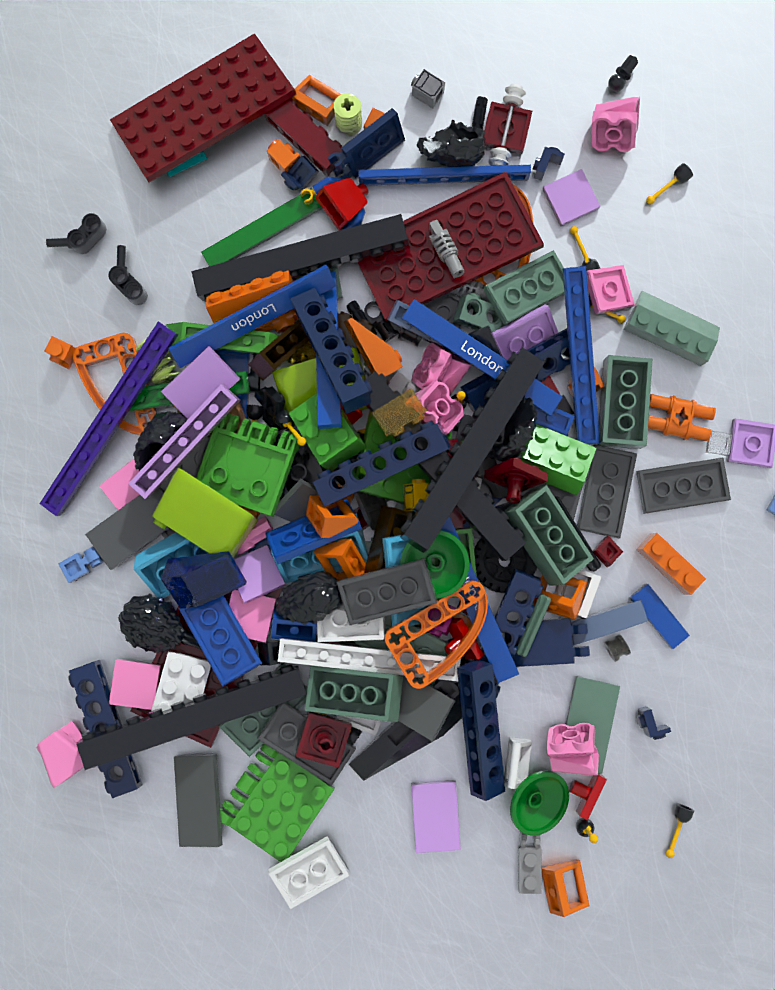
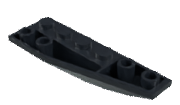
(400, 741)

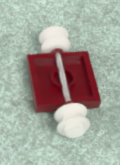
(507, 126)

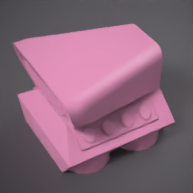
(616, 124)
(439, 366)
(440, 406)
(573, 749)
(61, 753)

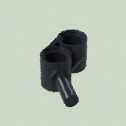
(89, 236)
(129, 283)

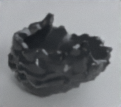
(454, 145)
(516, 433)
(155, 436)
(309, 598)
(151, 624)

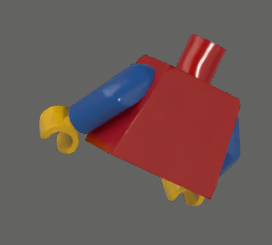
(340, 200)

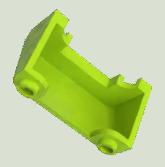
(299, 381)
(203, 515)

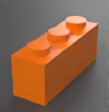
(671, 564)

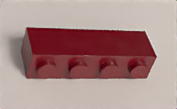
(304, 134)

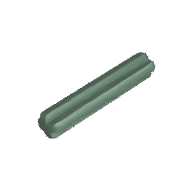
(533, 625)

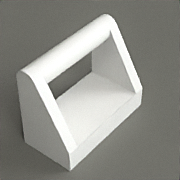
(590, 591)
(517, 761)

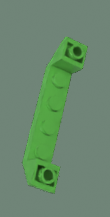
(251, 342)

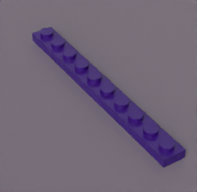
(108, 418)

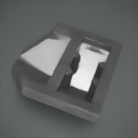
(370, 507)

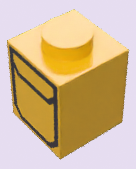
(413, 493)

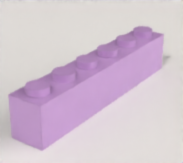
(184, 441)

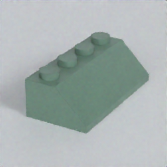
(672, 329)

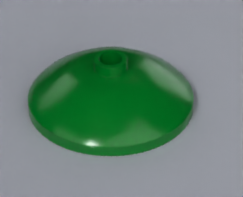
(453, 565)
(539, 803)

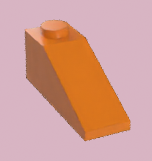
(375, 352)

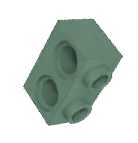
(480, 309)

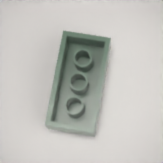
(625, 401)
(549, 536)
(354, 693)

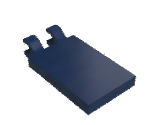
(368, 146)
(553, 644)

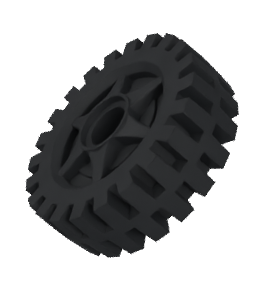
(494, 575)

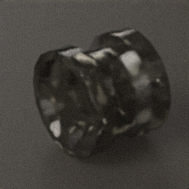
(617, 648)

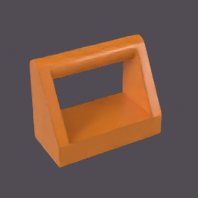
(312, 107)
(326, 523)
(346, 555)
(562, 605)
(556, 889)

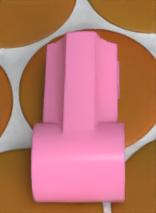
(256, 535)

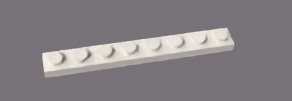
(357, 658)

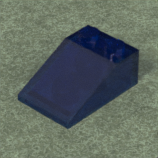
(201, 578)

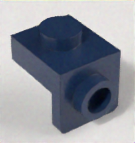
(549, 155)
(300, 174)
(647, 722)

